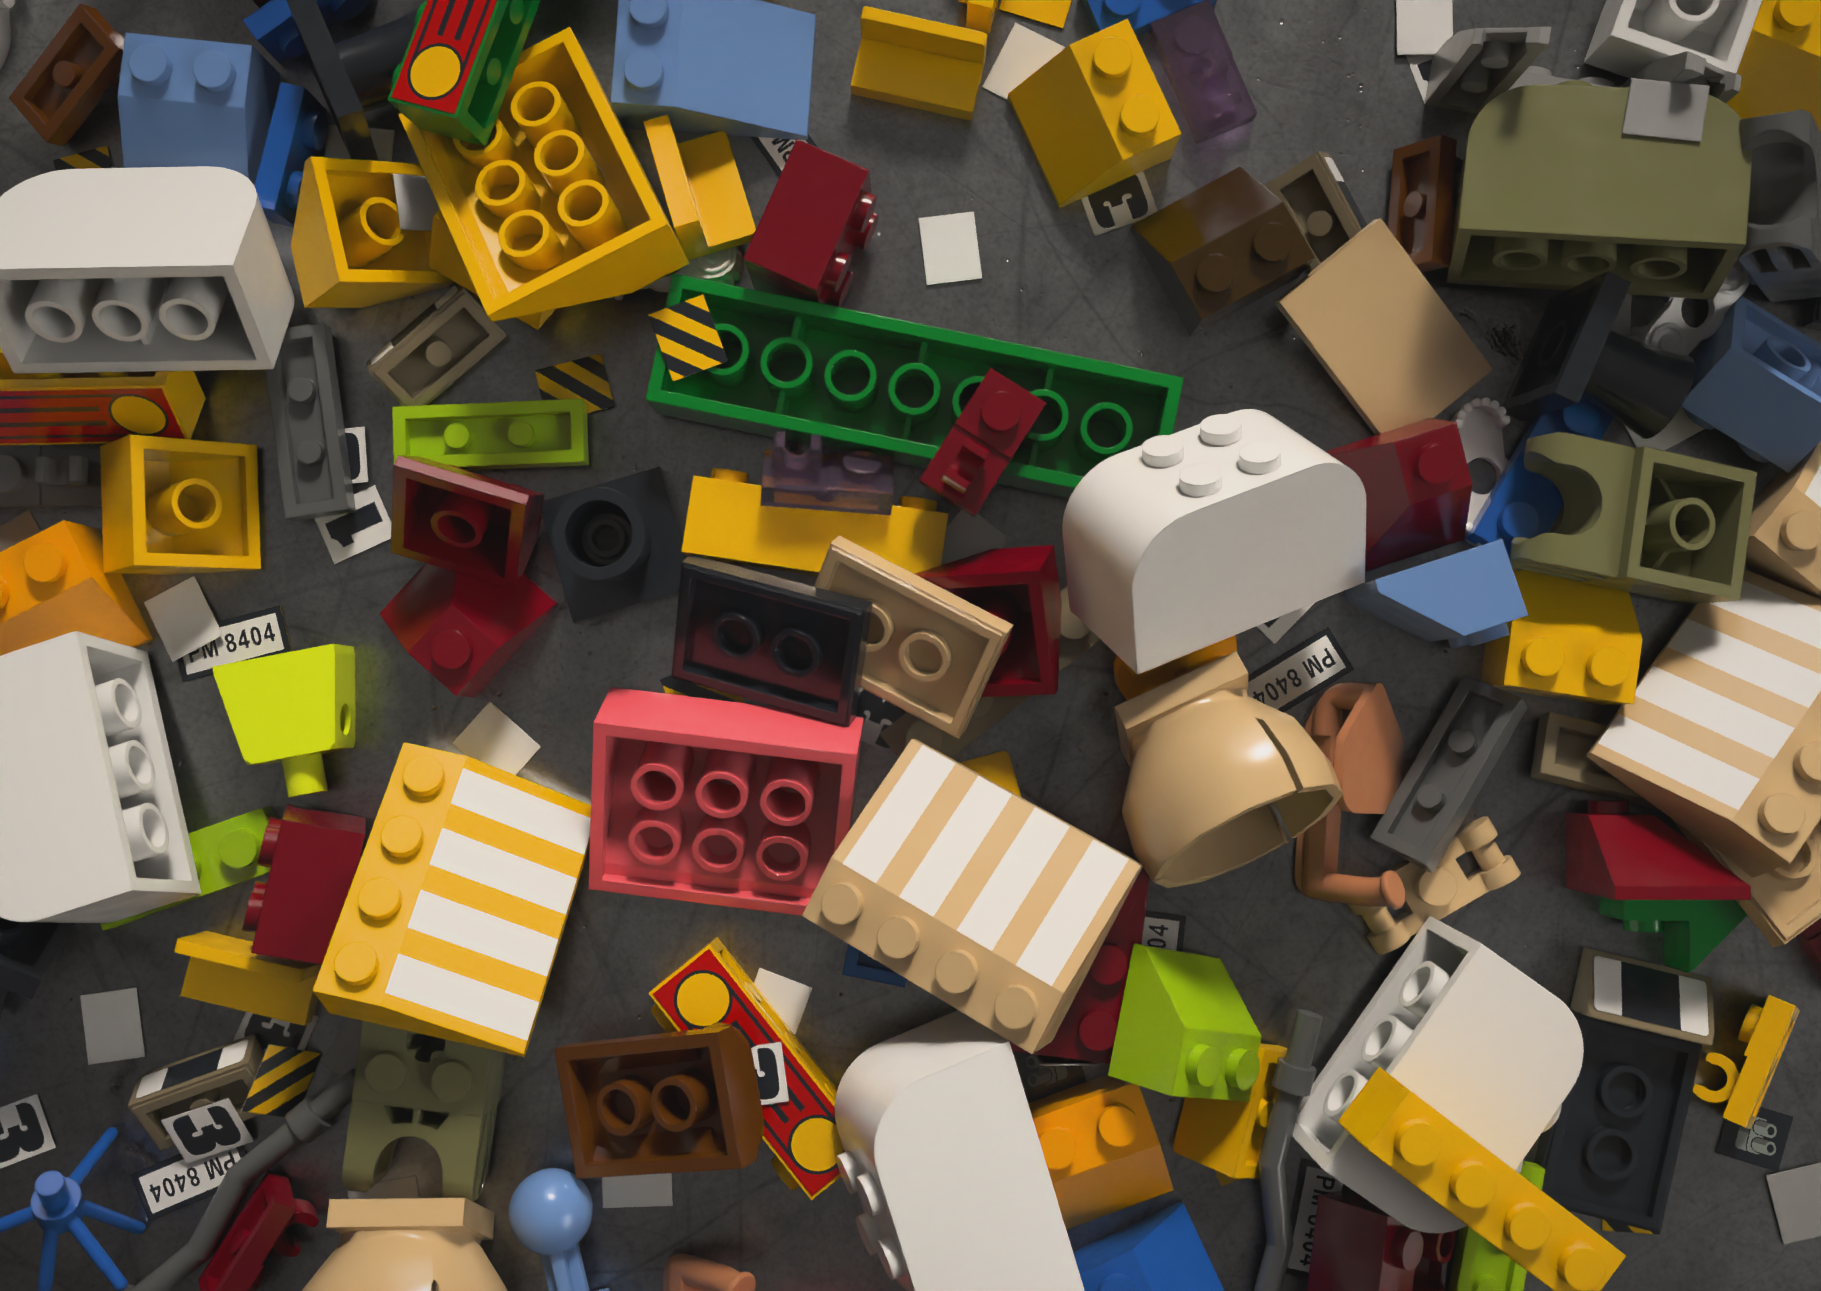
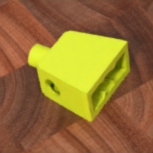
(292, 710)

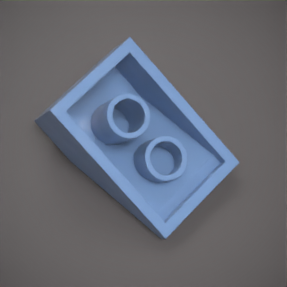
(714, 66)
(194, 103)

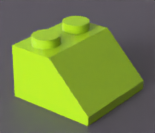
(1184, 1028)

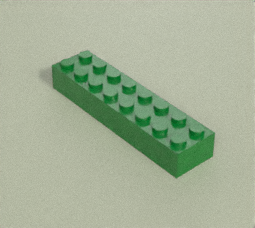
(902, 386)

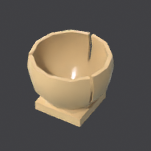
(1207, 771)
(408, 1246)

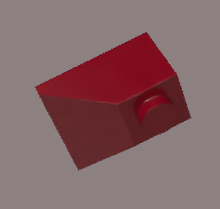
(1413, 489)
(1024, 591)
(464, 625)
(1640, 858)

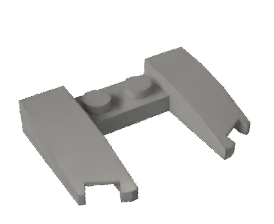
(1490, 61)

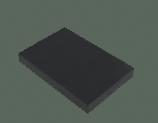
(770, 639)
(1620, 1125)

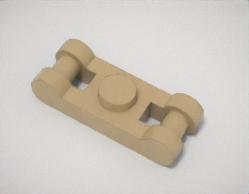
(1444, 889)

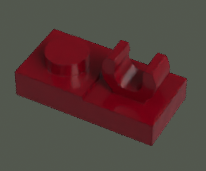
(982, 442)
(258, 1228)

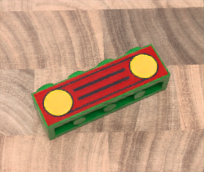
(461, 65)

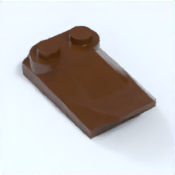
(661, 1103)

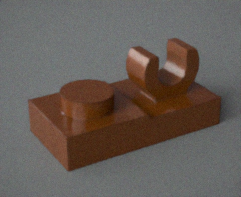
(70, 76)
(1424, 200)

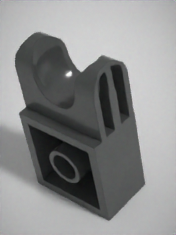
(1783, 205)

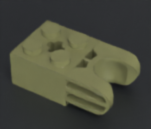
(1641, 520)
(426, 1093)

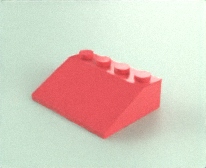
(717, 800)

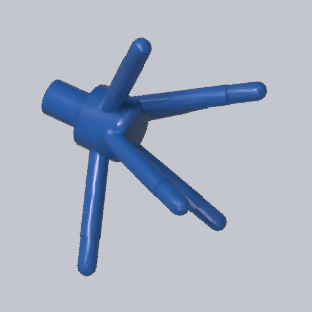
(61, 1207)

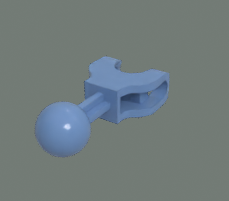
(550, 1218)

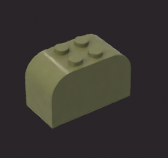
(1566, 196)

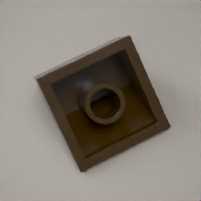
(1222, 248)

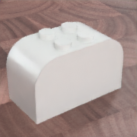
(139, 272)
(1209, 536)
(87, 786)
(1464, 1039)
(951, 1164)

